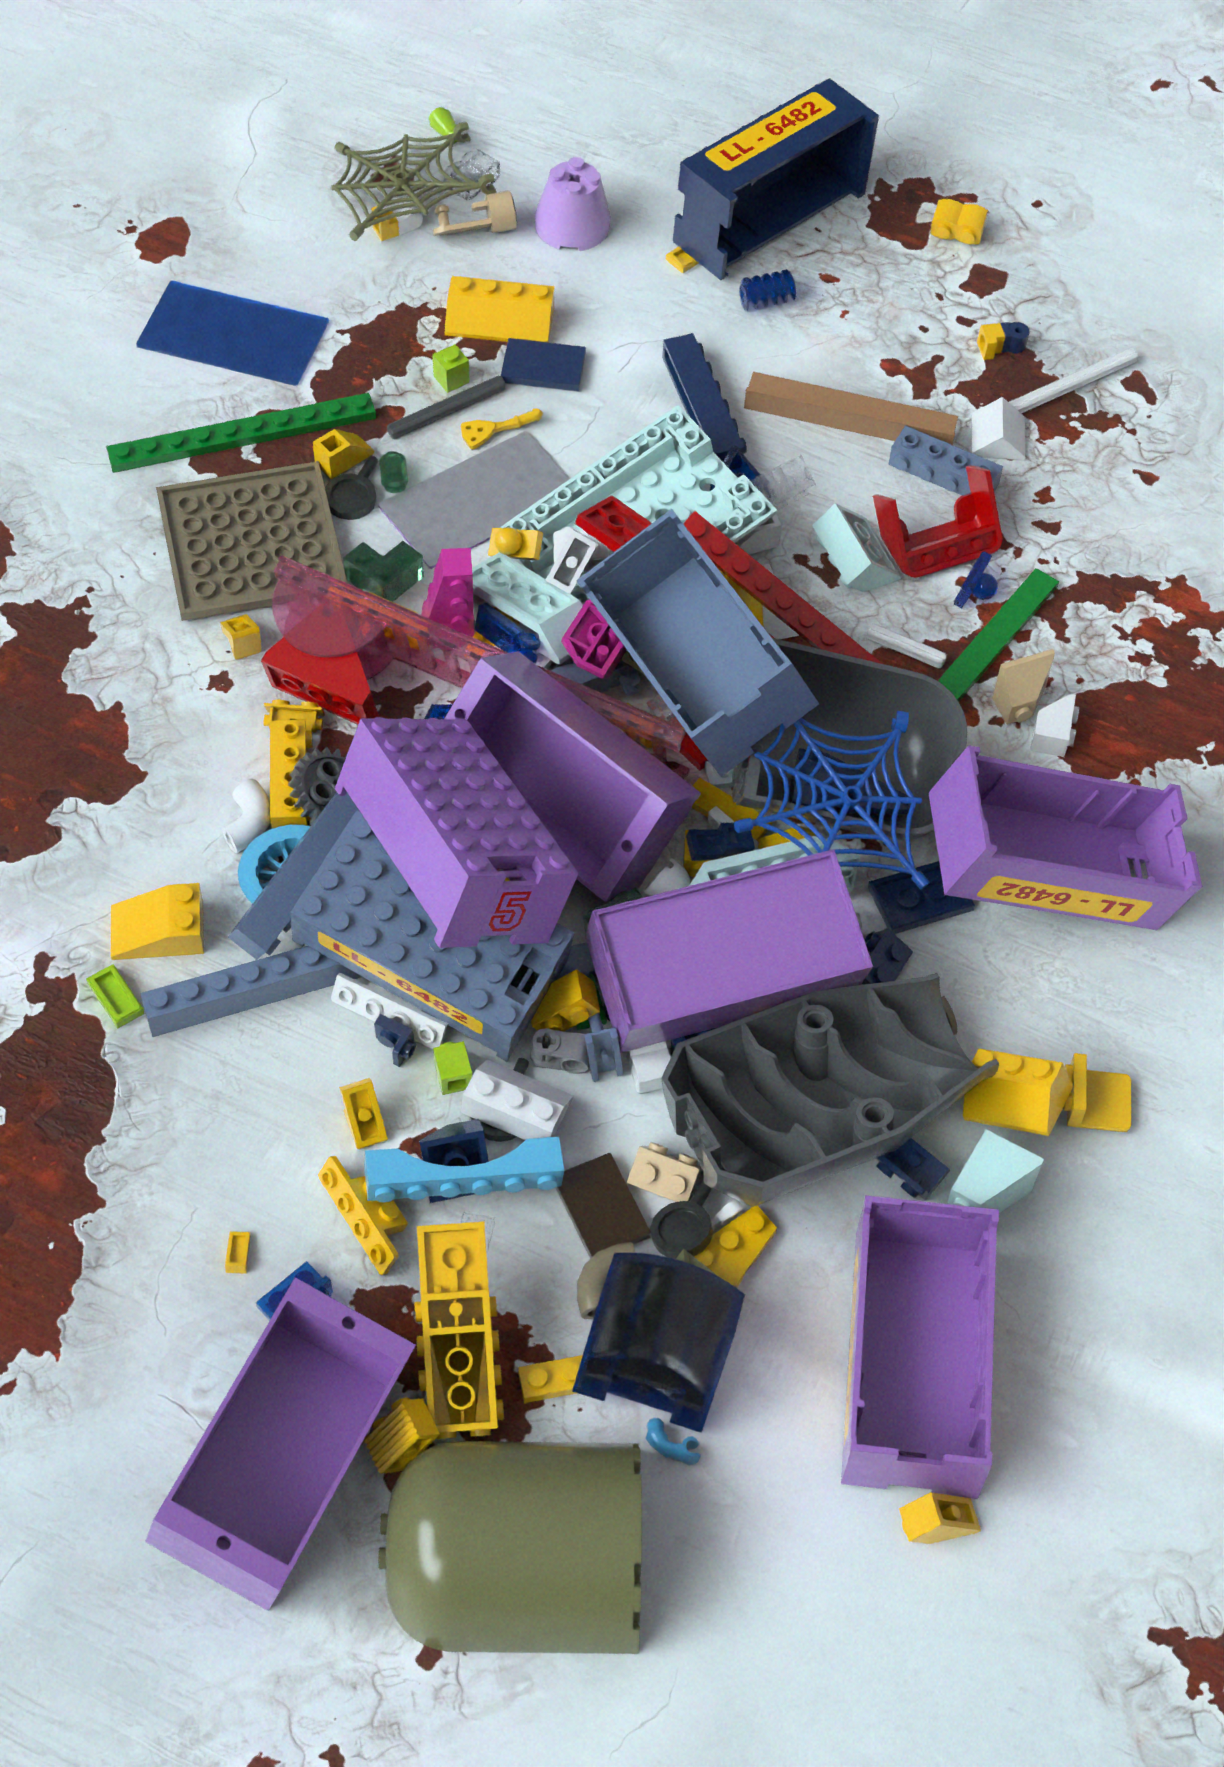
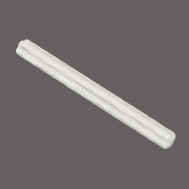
(1075, 380)

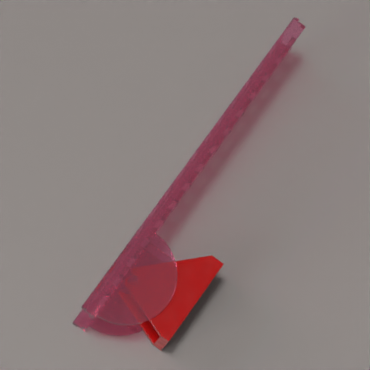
(338, 643)

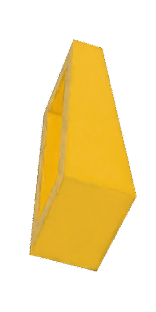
(237, 1252)

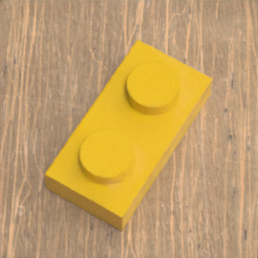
(548, 1379)

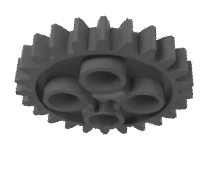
(315, 780)

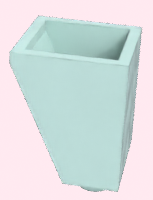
(996, 1174)

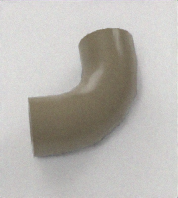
(593, 1278)

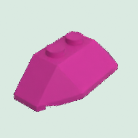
(593, 642)

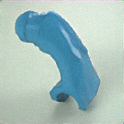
(659, 1441)

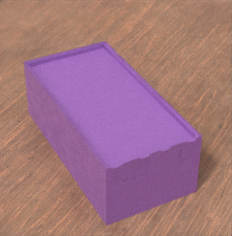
(580, 774)
(725, 949)
(279, 1444)

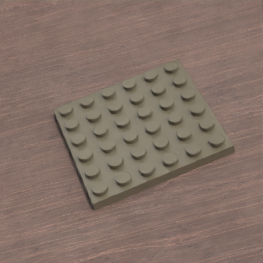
(235, 527)

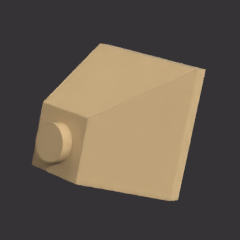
(1022, 686)

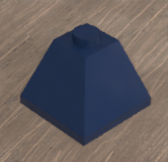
(455, 1146)

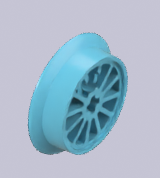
(262, 853)

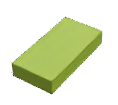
(115, 996)

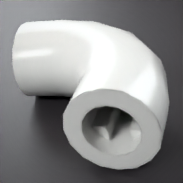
(254, 816)

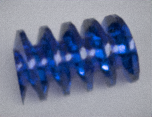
(767, 287)

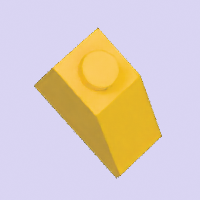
(939, 1518)

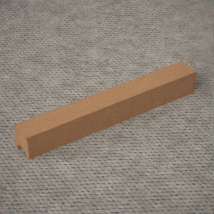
(844, 409)

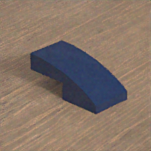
(718, 843)

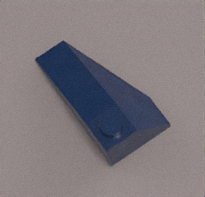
(823, 775)

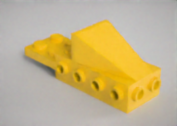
(457, 1330)

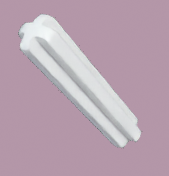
(906, 645)

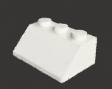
(514, 1102)

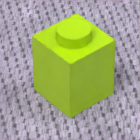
(451, 368)
(452, 1067)

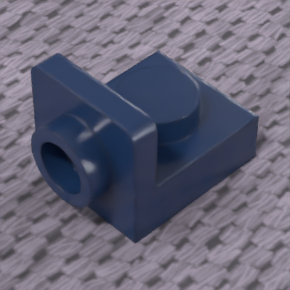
(395, 1035)

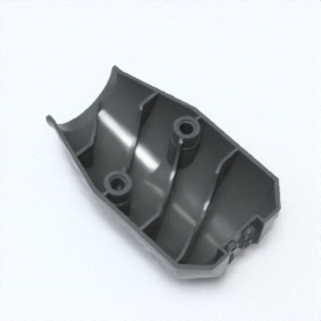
(816, 1085)

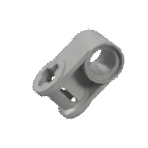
(563, 1052)

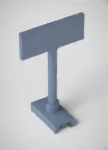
(601, 1044)

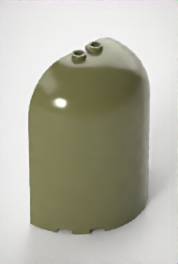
(517, 1547)

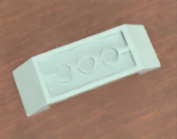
(528, 600)
(769, 856)

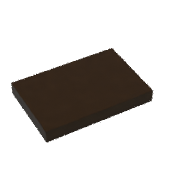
(601, 1205)

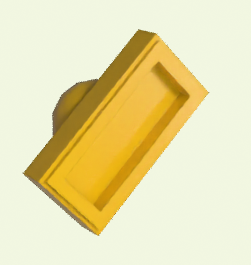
(516, 543)

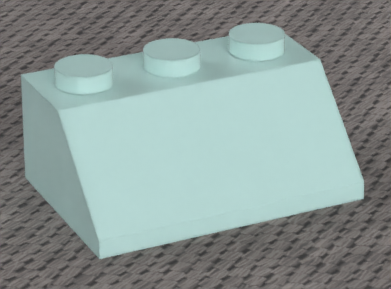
(855, 549)

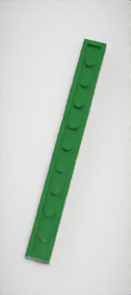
(240, 432)

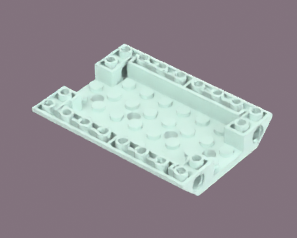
(651, 474)

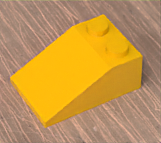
(159, 923)

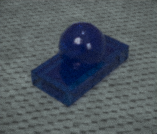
(981, 584)

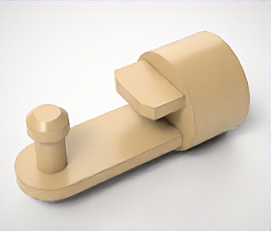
(500, 215)

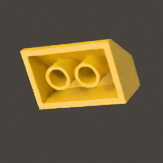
(1021, 1095)

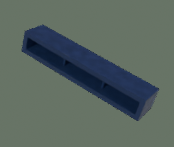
(701, 393)

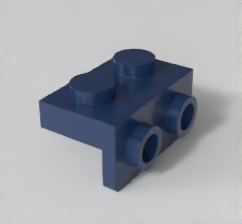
(887, 956)
(915, 1167)

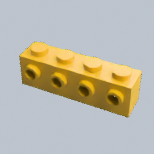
(287, 745)

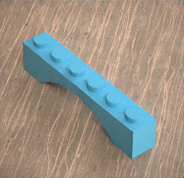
(398, 1175)

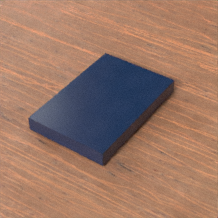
(543, 364)
(908, 907)

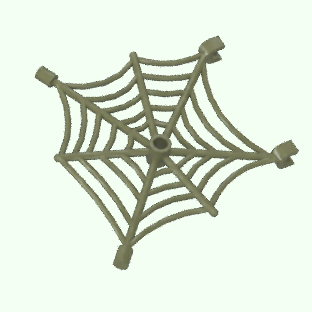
(401, 178)

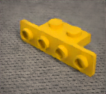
(367, 1219)

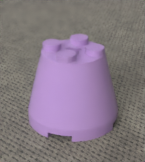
(573, 207)

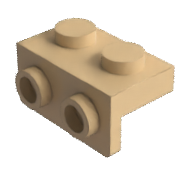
(664, 1173)

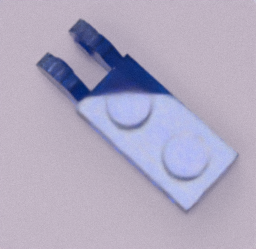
(505, 633)

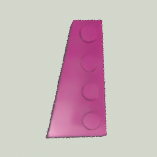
(452, 591)

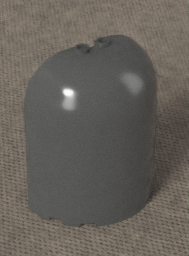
(860, 701)

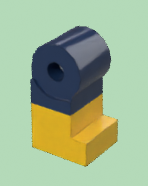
(1002, 338)

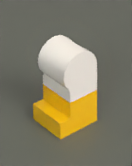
(398, 225)

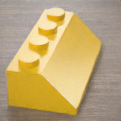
(499, 310)

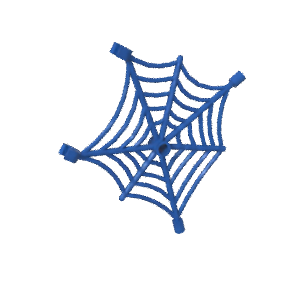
(848, 799)

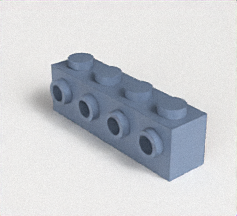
(938, 461)

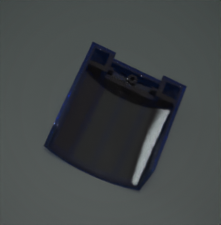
(660, 1336)

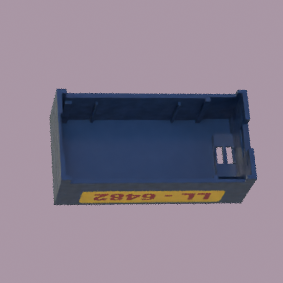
(774, 175)

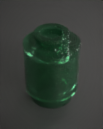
(393, 472)

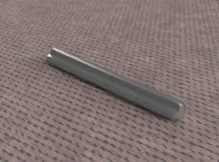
(446, 407)

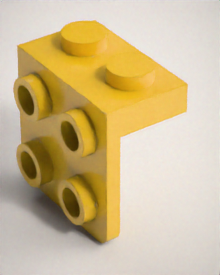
(1097, 1098)

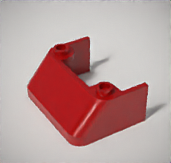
(948, 544)

